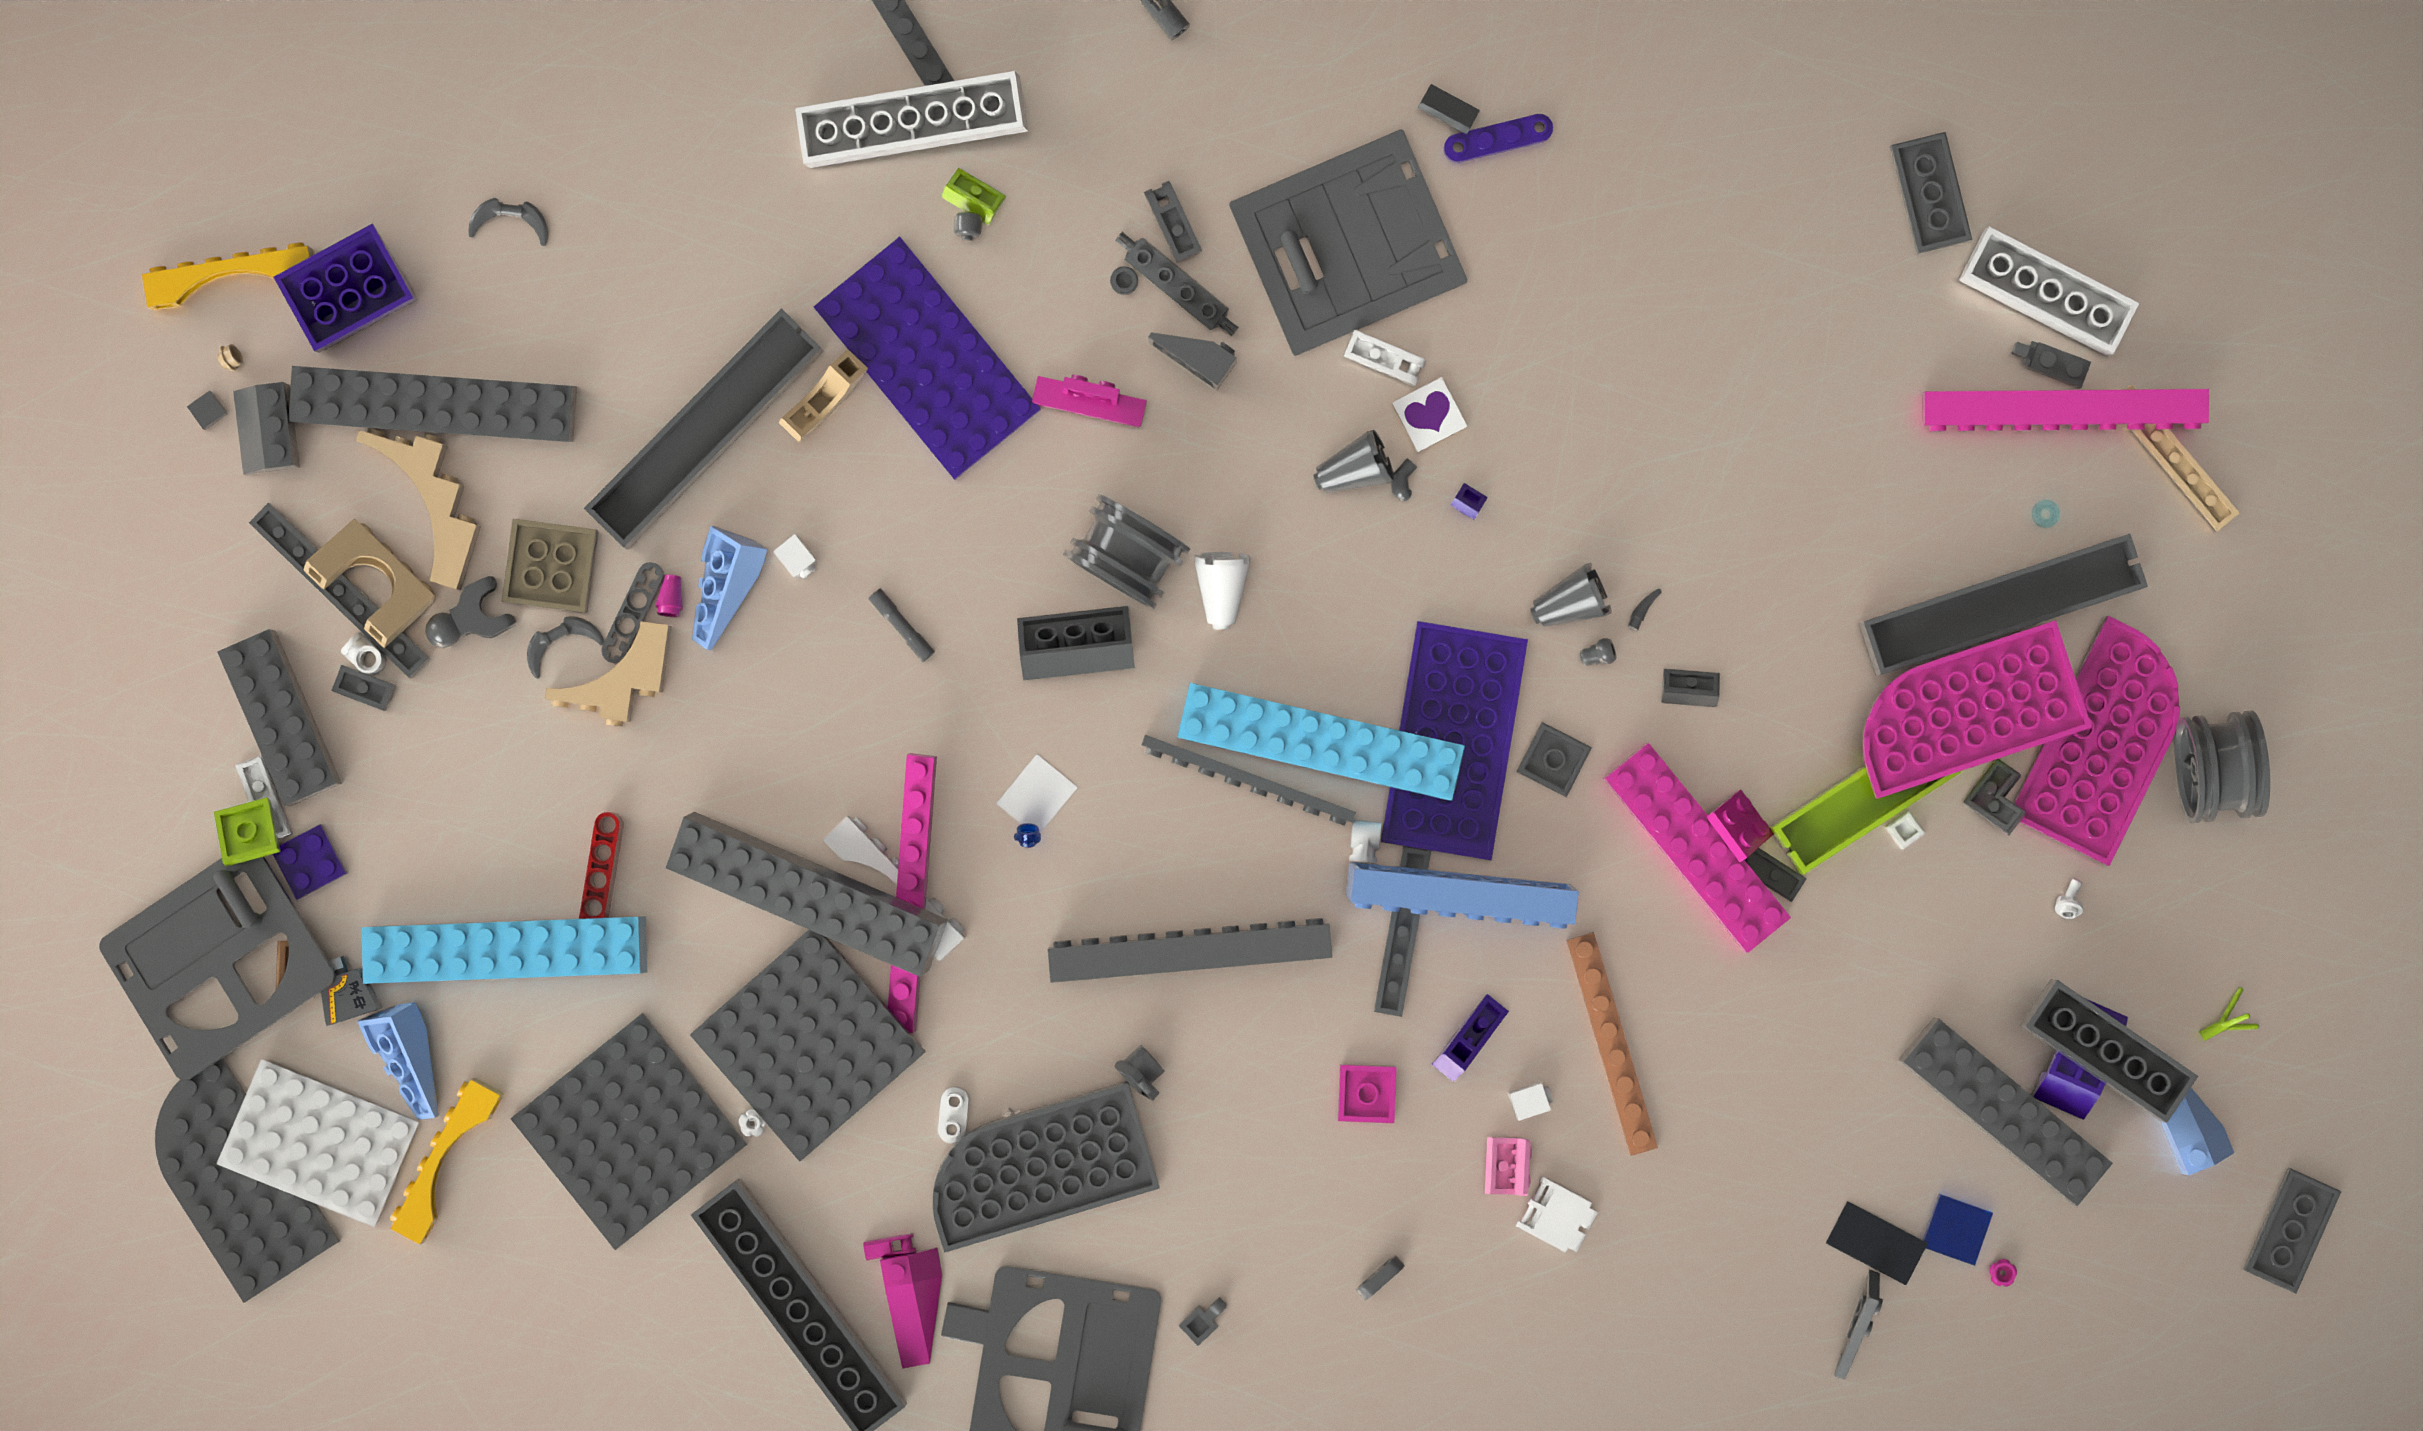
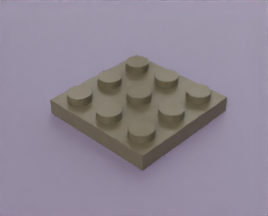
(549, 565)

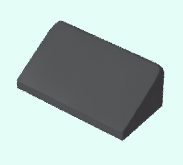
(1690, 688)
(965, 1323)

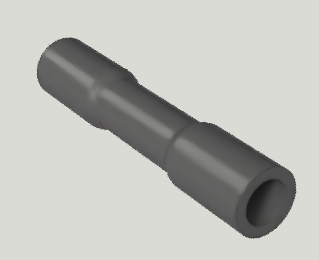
(891, 613)

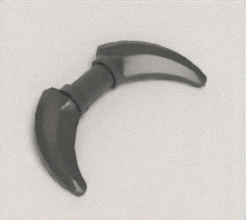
(495, 208)
(540, 640)

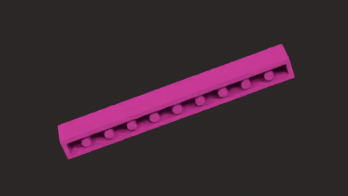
(2065, 407)

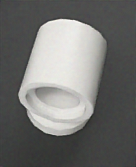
(358, 648)
(1365, 840)

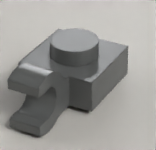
(1201, 1323)

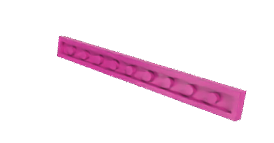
(913, 872)

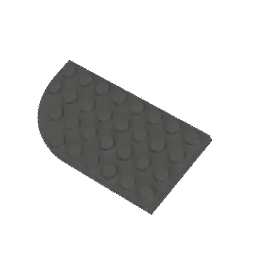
(1042, 1167)
(246, 1224)

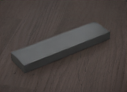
(1775, 874)

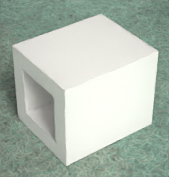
(796, 557)
(1531, 1100)

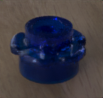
(1027, 835)

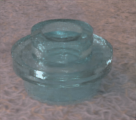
(2054, 513)

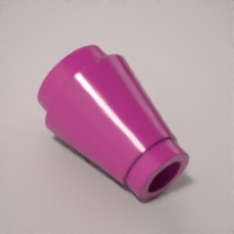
(670, 597)

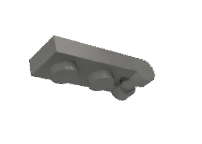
(1173, 222)

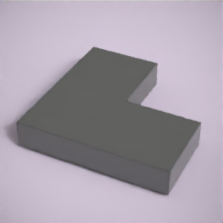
(1989, 797)

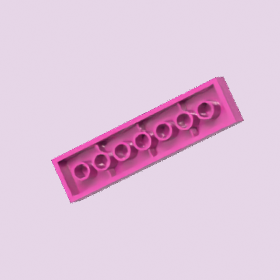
(1696, 848)

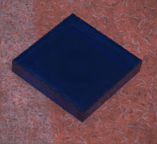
(1957, 1229)

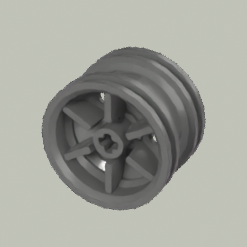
(1126, 551)
(2222, 766)

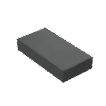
(1448, 108)

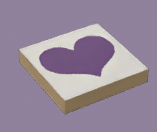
(1429, 414)

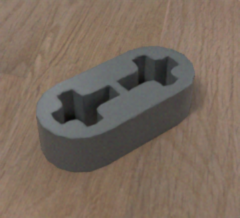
(1380, 1277)

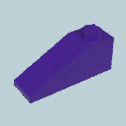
(1470, 1038)

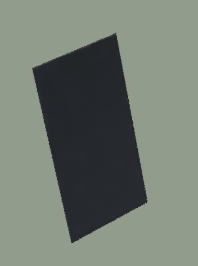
(1876, 1243)

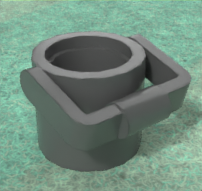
(1141, 1071)

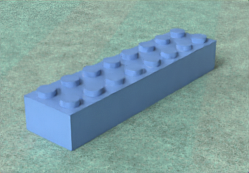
(1462, 893)

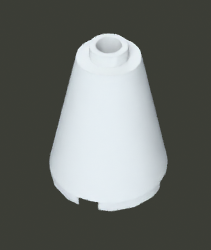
(1221, 585)

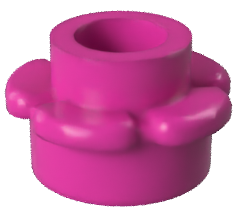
(2010, 1273)

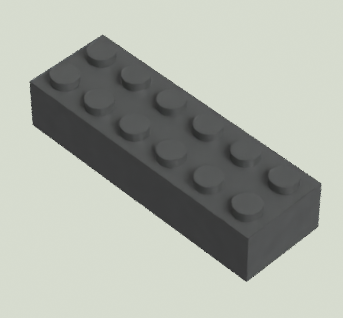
(279, 717)
(2109, 1050)

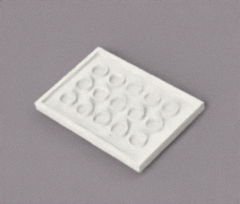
(318, 1143)

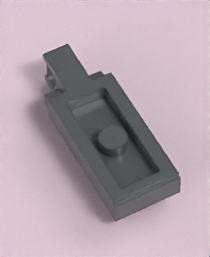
(2053, 363)

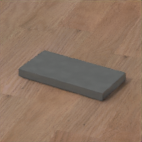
(1931, 192)
(2292, 1230)

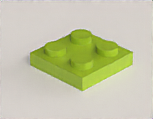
(246, 831)

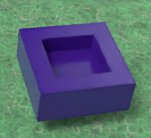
(1469, 501)

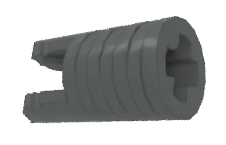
(1168, 18)

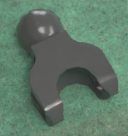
(467, 617)

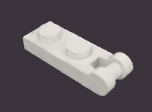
(1383, 357)

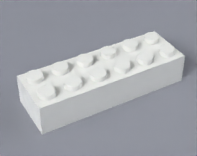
(2048, 291)

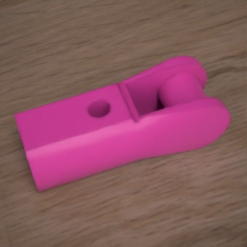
(884, 1247)

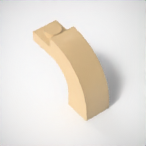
(825, 397)

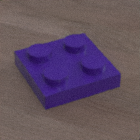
(309, 862)

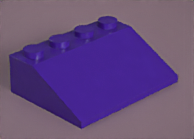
(345, 288)

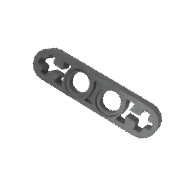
(630, 611)

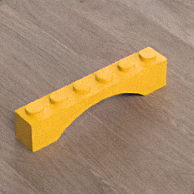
(173, 286)
(419, 1210)

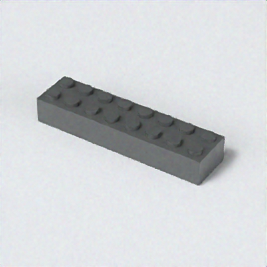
(2005, 1111)

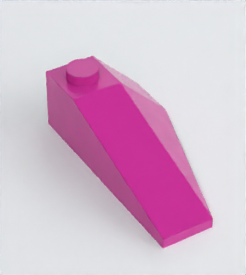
(913, 1294)

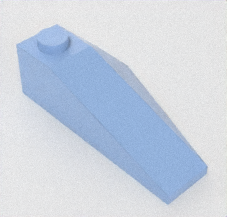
(729, 574)
(403, 1045)

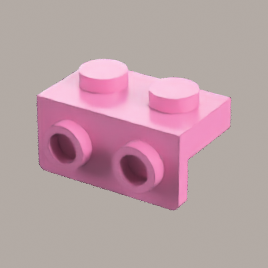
(1507, 1166)

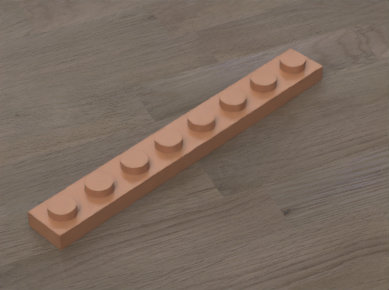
(1612, 1044)

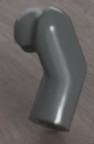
(1400, 484)

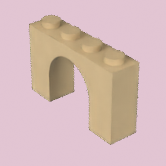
(357, 547)

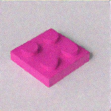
(1740, 825)
(1367, 1093)

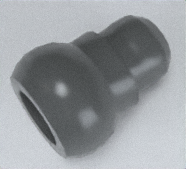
(1599, 653)

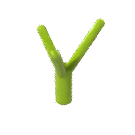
(2231, 1024)

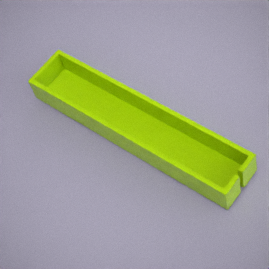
(1842, 817)

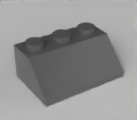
(264, 428)

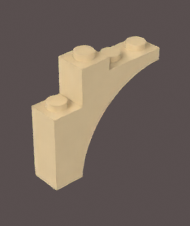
(614, 692)

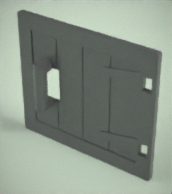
(1367, 233)

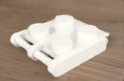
(1558, 1216)

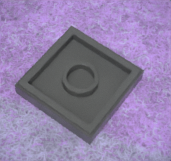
(1554, 759)

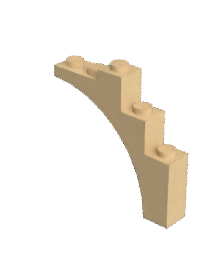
(422, 463)

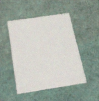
(1037, 794)

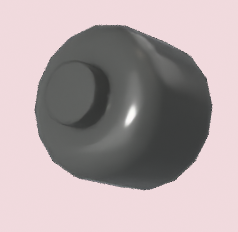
(967, 225)

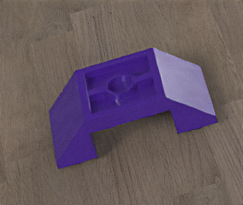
(2069, 1085)

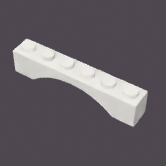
(854, 845)

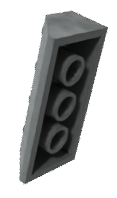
(1075, 643)

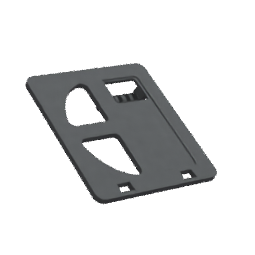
(195, 938)
(1099, 1356)

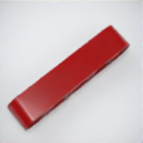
(607, 867)

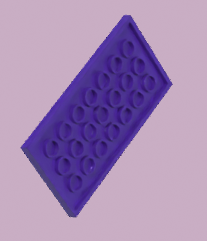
(927, 358)
(1463, 693)

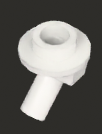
(2066, 905)

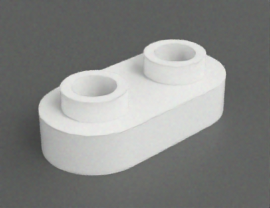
(953, 1115)

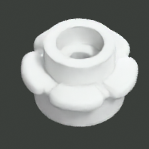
(746, 1128)

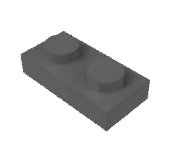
(363, 687)

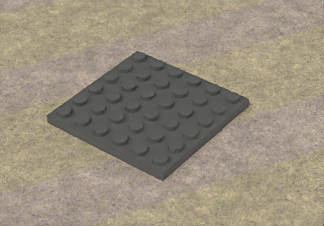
(807, 1043)
(629, 1131)

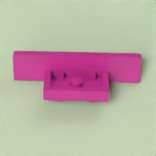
(1089, 399)

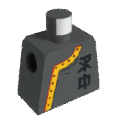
(347, 995)

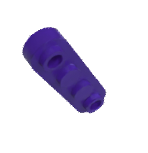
(1498, 138)

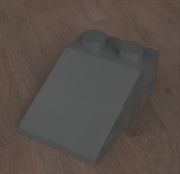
(1200, 357)

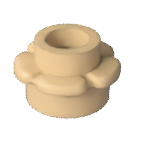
(229, 357)

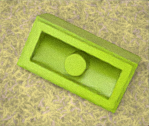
(973, 195)

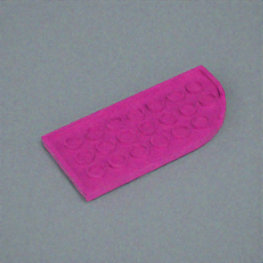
(1972, 709)
(2094, 780)

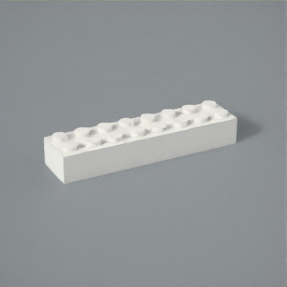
(911, 119)

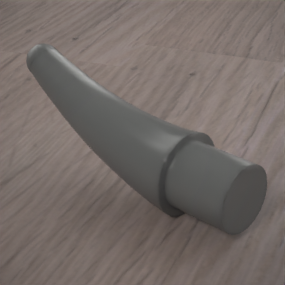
(1640, 611)

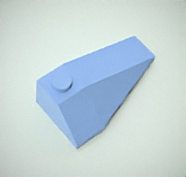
(2196, 1136)

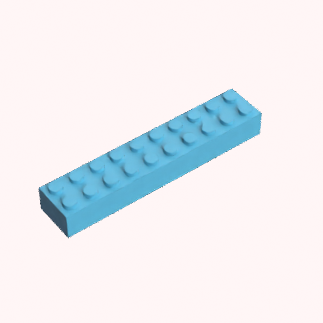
(1321, 742)
(504, 949)

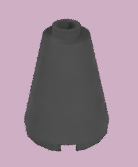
(1356, 466)
(1572, 599)

